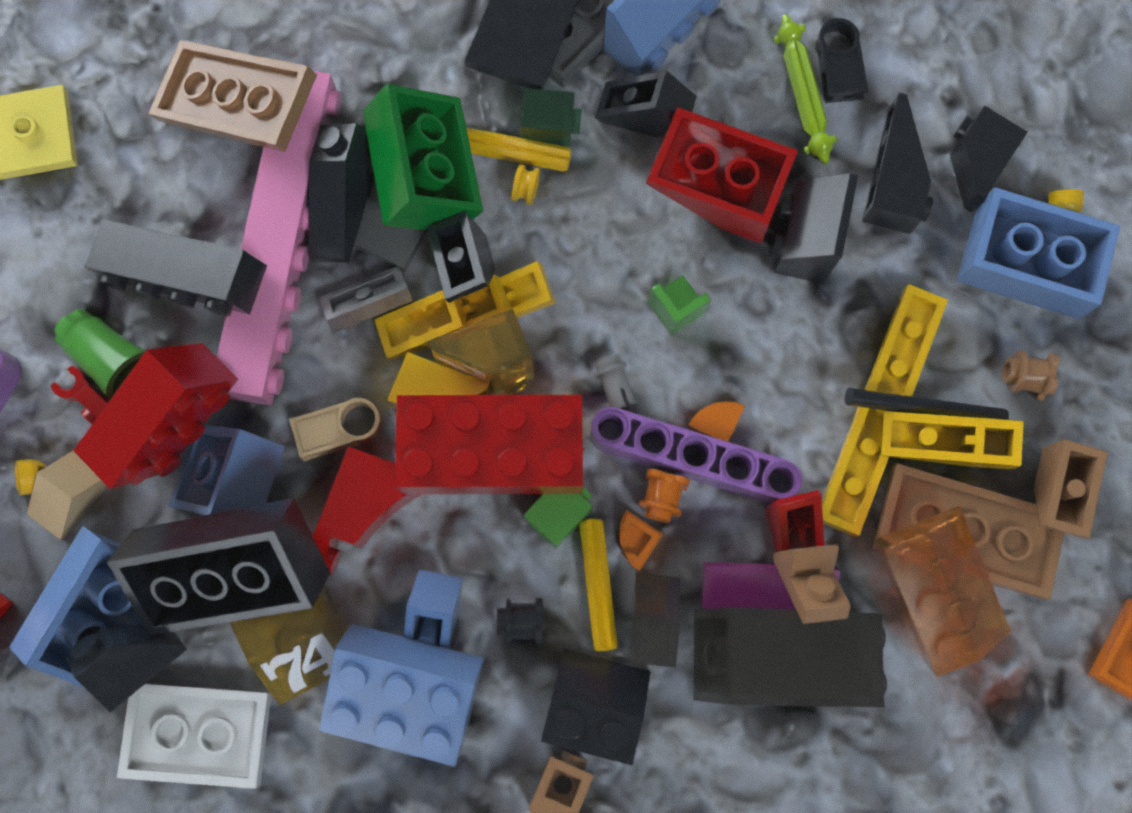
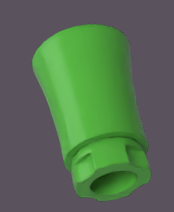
(97, 349)

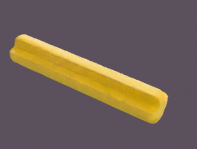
(519, 150)
(598, 585)

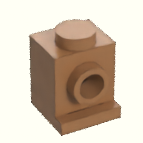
(548, 799)

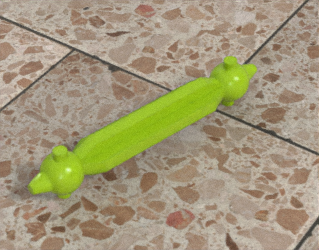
(805, 89)

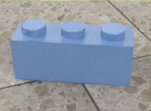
(644, 30)
(74, 604)

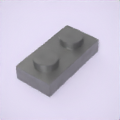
(365, 299)

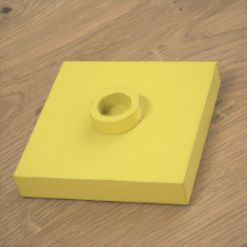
(36, 132)

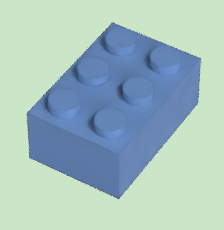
(1038, 253)
(401, 694)

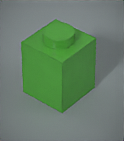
(558, 515)

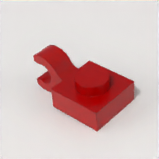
(85, 393)

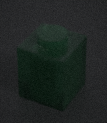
(550, 116)

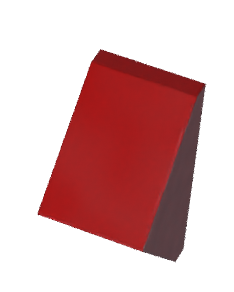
(796, 521)

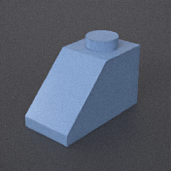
(433, 608)

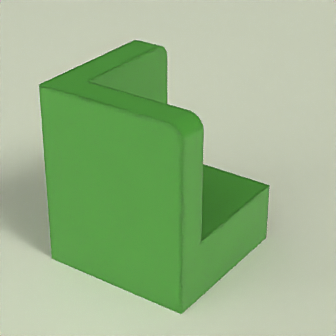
(677, 304)

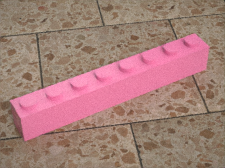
(277, 237)

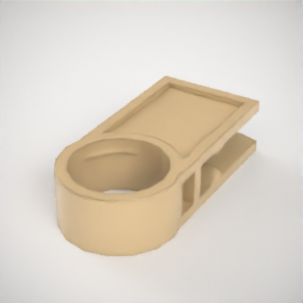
(324, 429)

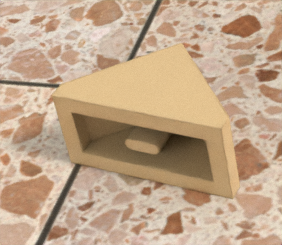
(64, 494)

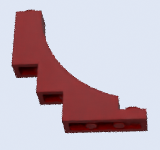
(357, 504)

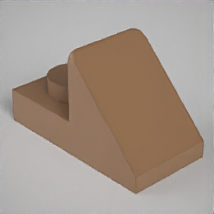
(812, 583)

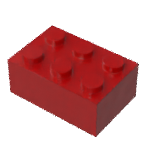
(156, 414)

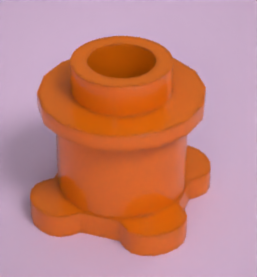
(663, 495)

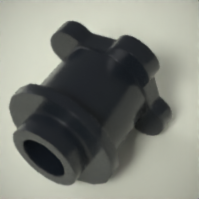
(521, 621)

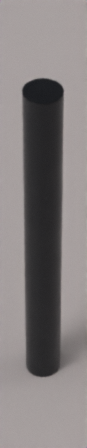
(920, 405)

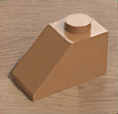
(1069, 486)

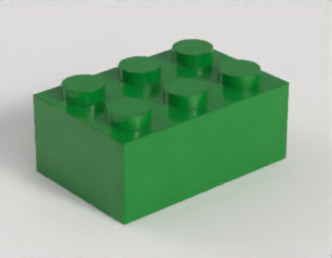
(420, 157)

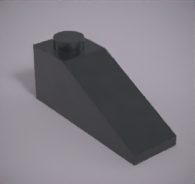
(900, 174)
(338, 190)

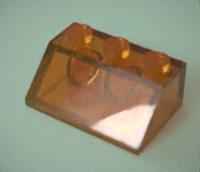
(944, 591)

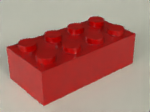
(489, 444)

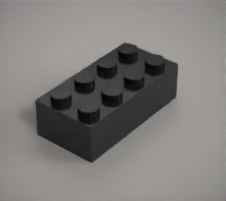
(221, 567)

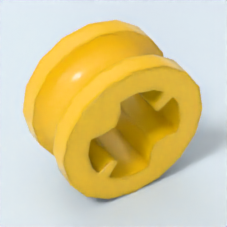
(525, 184)

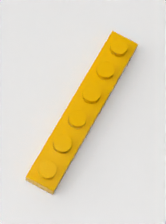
(894, 372)

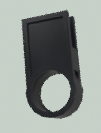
(841, 71)

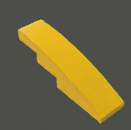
(433, 316)

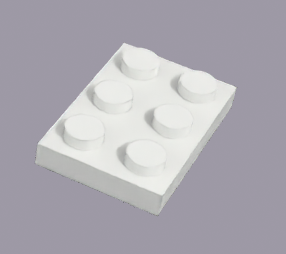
(195, 735)

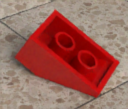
(722, 173)

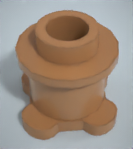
(1031, 374)

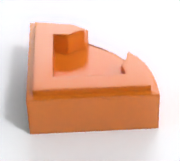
(717, 420)
(637, 540)

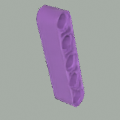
(715, 451)

